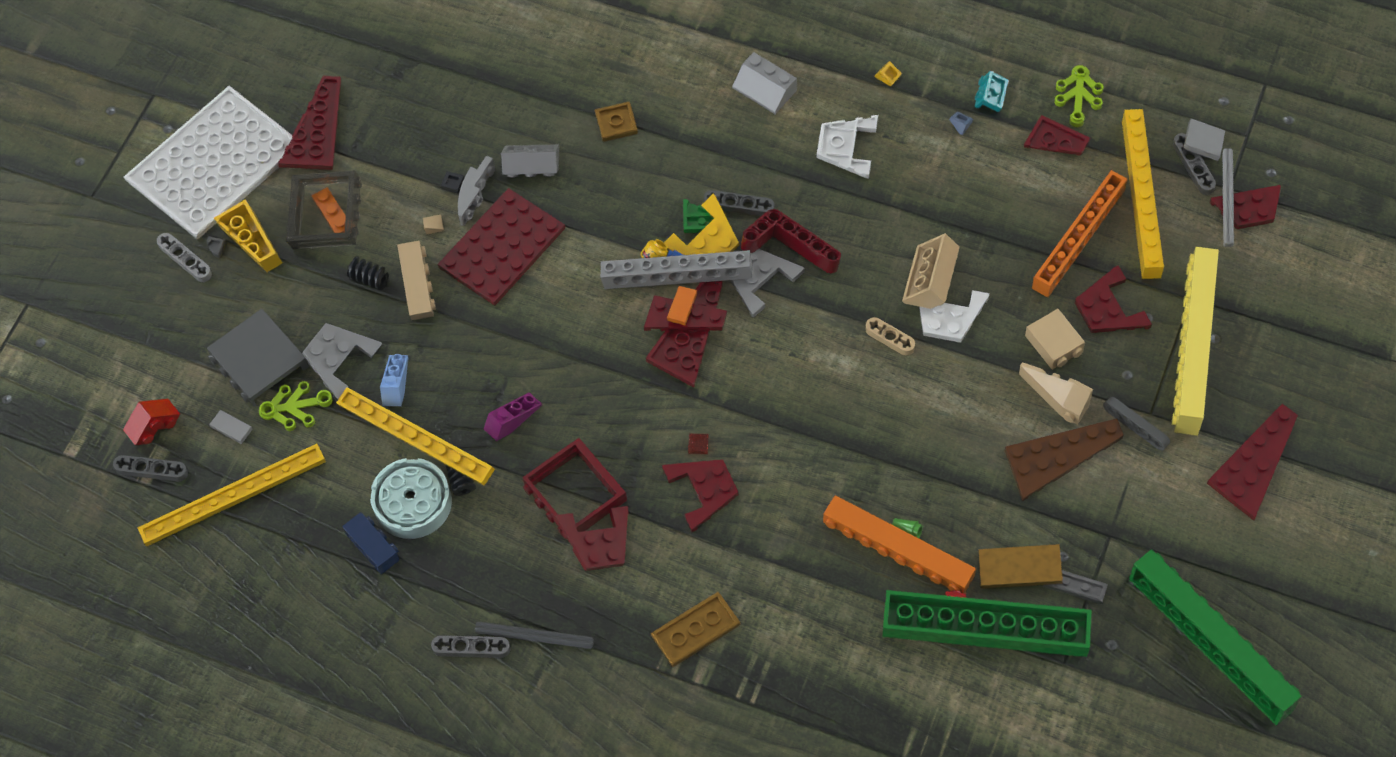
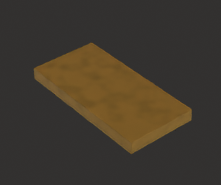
(1020, 566)
(695, 629)

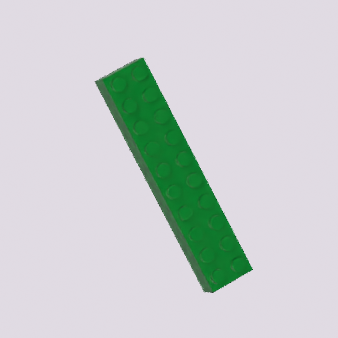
(987, 623)
(1215, 637)

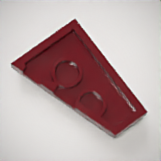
(1056, 138)

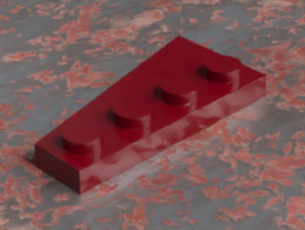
(700, 317)

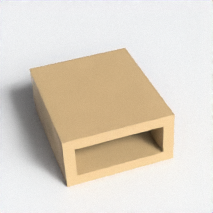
(1055, 339)

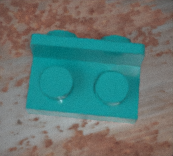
(991, 91)

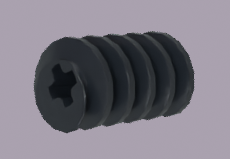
(367, 274)
(459, 482)

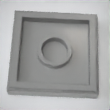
(1204, 139)

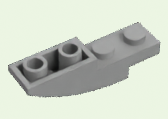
(470, 191)

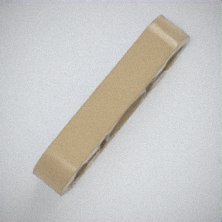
(875, 333)

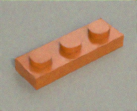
(330, 210)

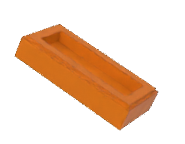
(682, 305)

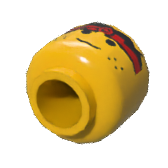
(654, 248)

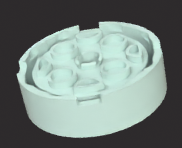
(412, 516)

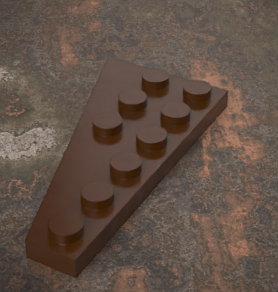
(1053, 456)

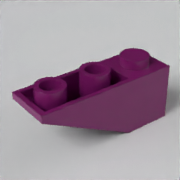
(510, 416)

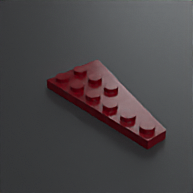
(682, 351)

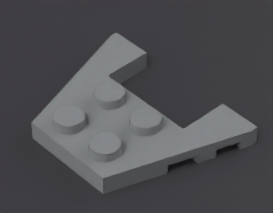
(764, 267)
(329, 351)

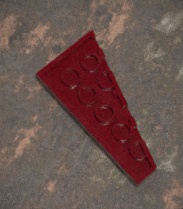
(315, 134)
(1250, 469)

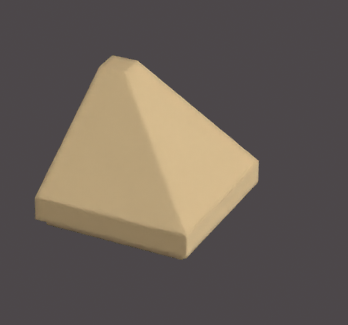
(433, 224)

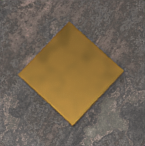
(616, 121)

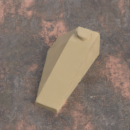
(1067, 398)

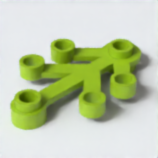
(1079, 92)
(293, 405)

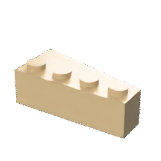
(415, 280)

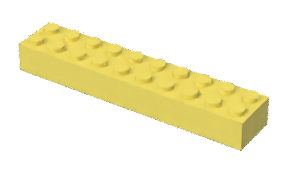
(1195, 341)

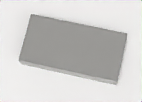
(230, 427)

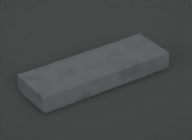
(1080, 587)

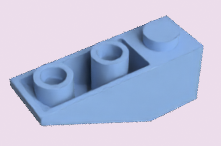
(394, 380)

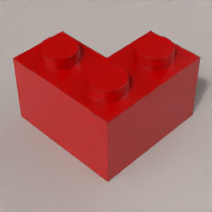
(149, 418)

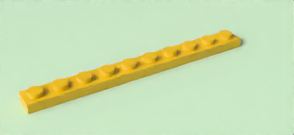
(416, 436)
(231, 495)

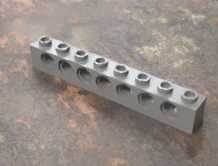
(676, 269)

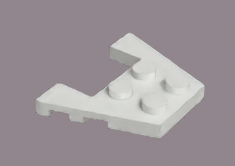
(838, 143)
(950, 320)

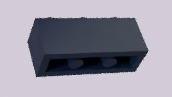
(371, 542)

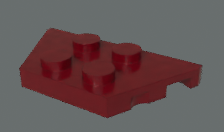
(1252, 206)

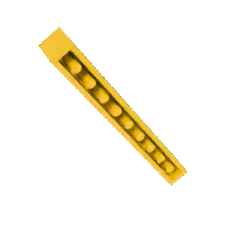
(1142, 194)

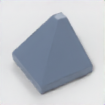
(961, 122)

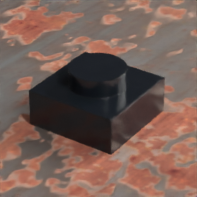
(452, 182)

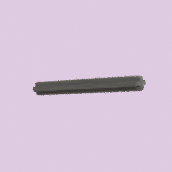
(534, 635)

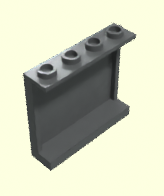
(255, 356)

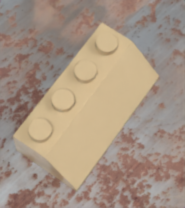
(931, 272)

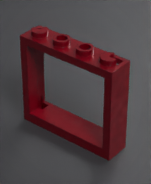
(556, 461)

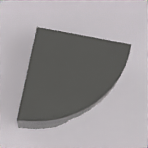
(216, 246)

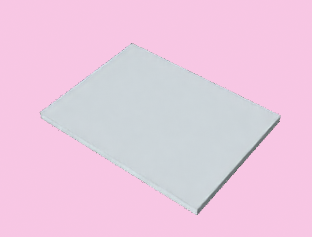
(211, 162)

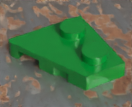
(694, 217)

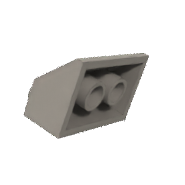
(765, 83)
(530, 160)

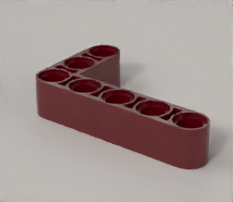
(792, 234)

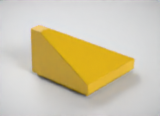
(888, 74)

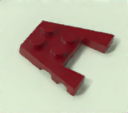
(1102, 310)
(711, 483)
(597, 547)

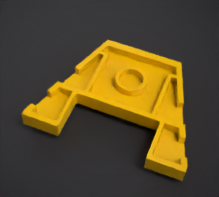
(714, 238)

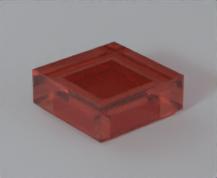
(698, 443)

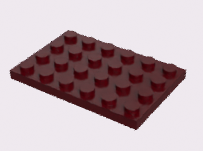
(501, 246)

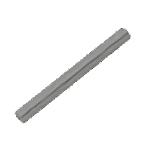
(1228, 198)

